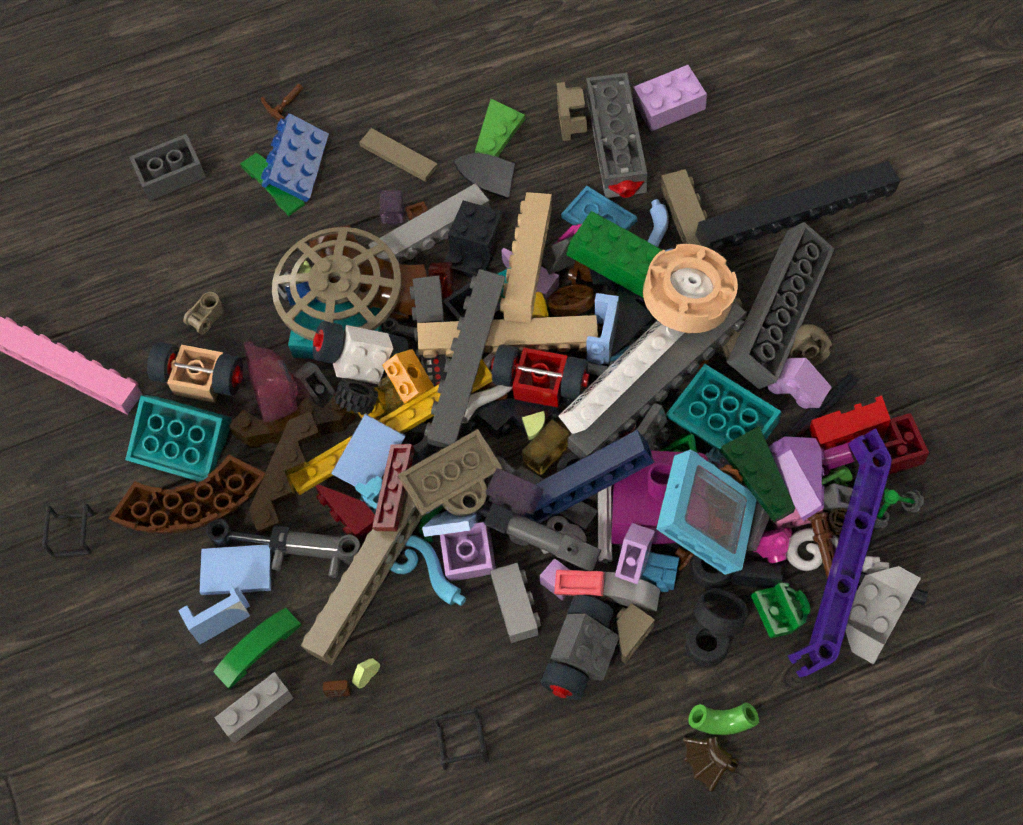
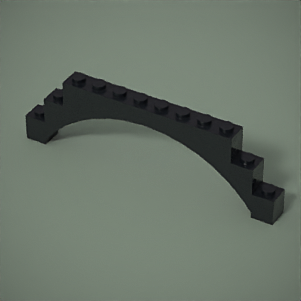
(502, 415)

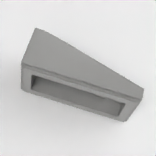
(833, 495)

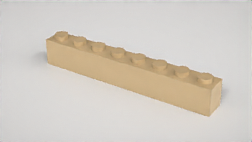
(527, 258)
(540, 334)

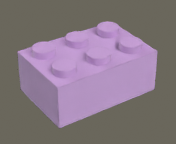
(669, 97)

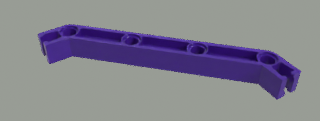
(849, 553)

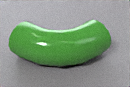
(723, 721)

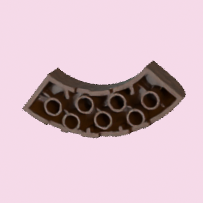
(408, 273)
(189, 505)

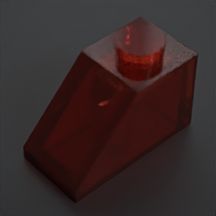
(445, 273)

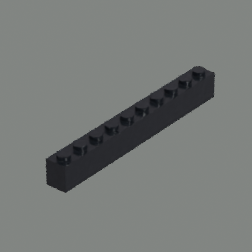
(797, 207)

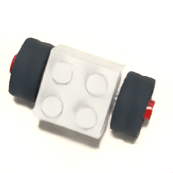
(356, 351)

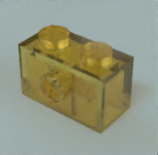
(546, 447)

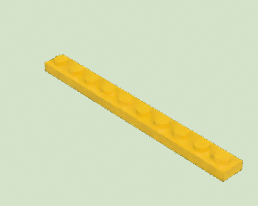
(401, 420)

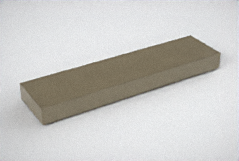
(398, 154)

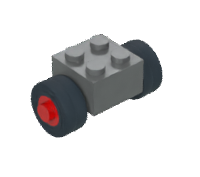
(581, 648)

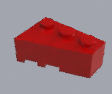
(840, 428)

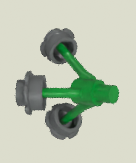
(910, 501)

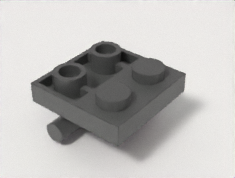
(655, 427)

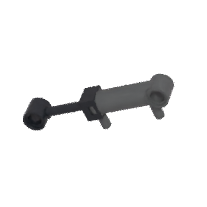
(286, 542)

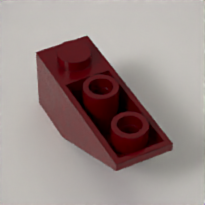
(350, 511)

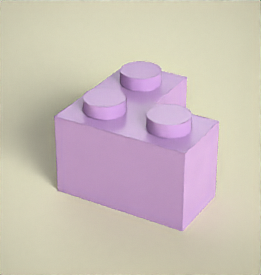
(802, 382)

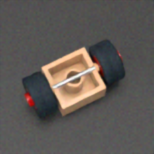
(195, 371)

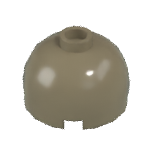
(811, 343)

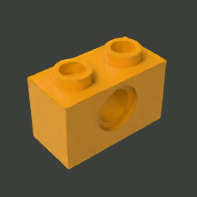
(407, 375)

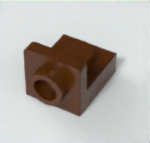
(579, 272)

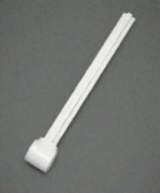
(605, 524)

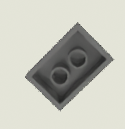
(167, 167)

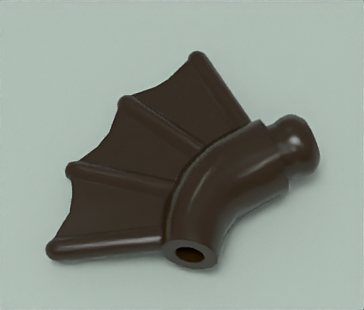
(708, 760)

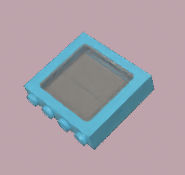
(707, 512)

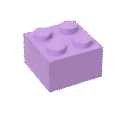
(468, 553)

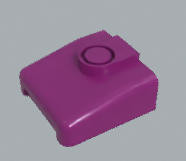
(641, 497)

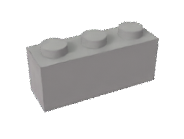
(515, 602)
(254, 707)

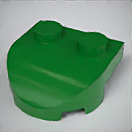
(781, 609)

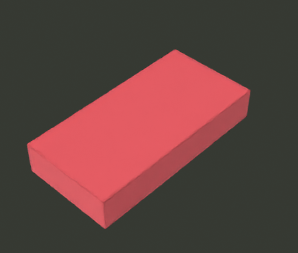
(579, 583)

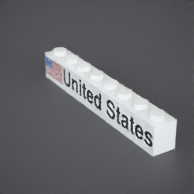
(619, 377)

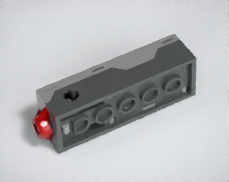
(616, 135)

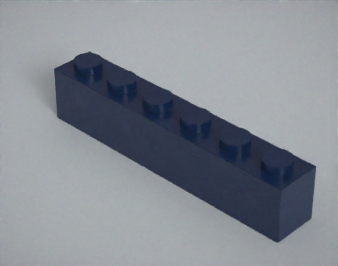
(592, 475)

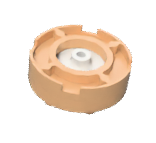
(689, 288)

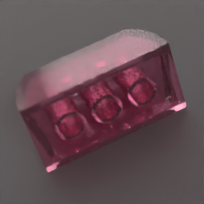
(270, 382)

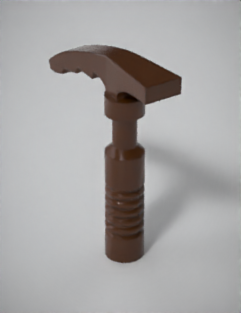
(275, 112)

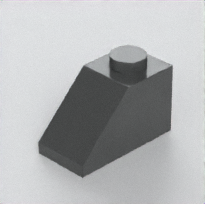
(314, 384)

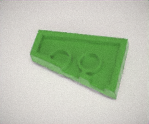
(498, 128)

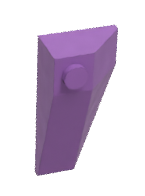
(802, 472)

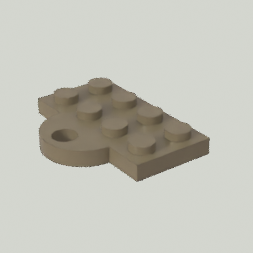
(451, 476)

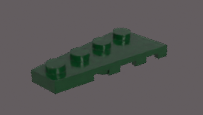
(760, 473)

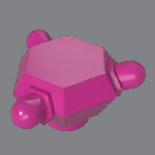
(775, 544)

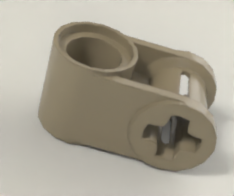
(204, 314)

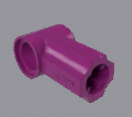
(836, 457)

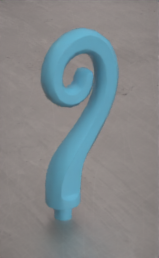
(443, 588)

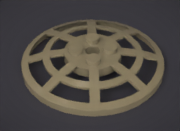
(344, 289)

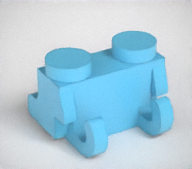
(370, 492)

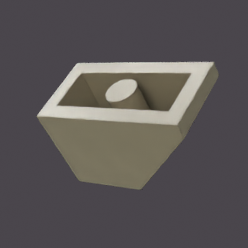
(632, 628)

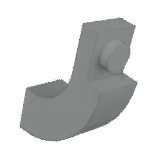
(642, 595)

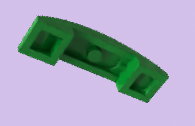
(254, 167)
(255, 645)

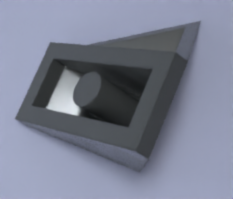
(556, 258)

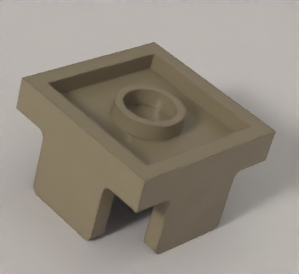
(570, 99)

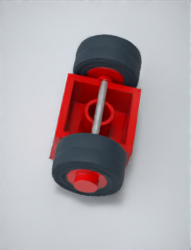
(539, 375)

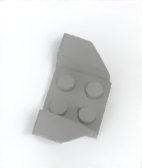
(877, 609)

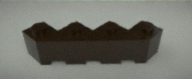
(257, 432)
(286, 460)

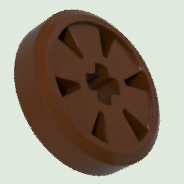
(571, 300)

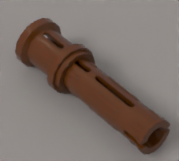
(823, 537)

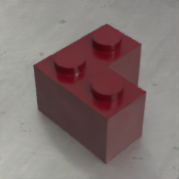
(904, 444)

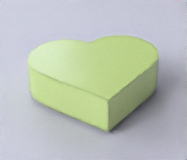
(365, 672)

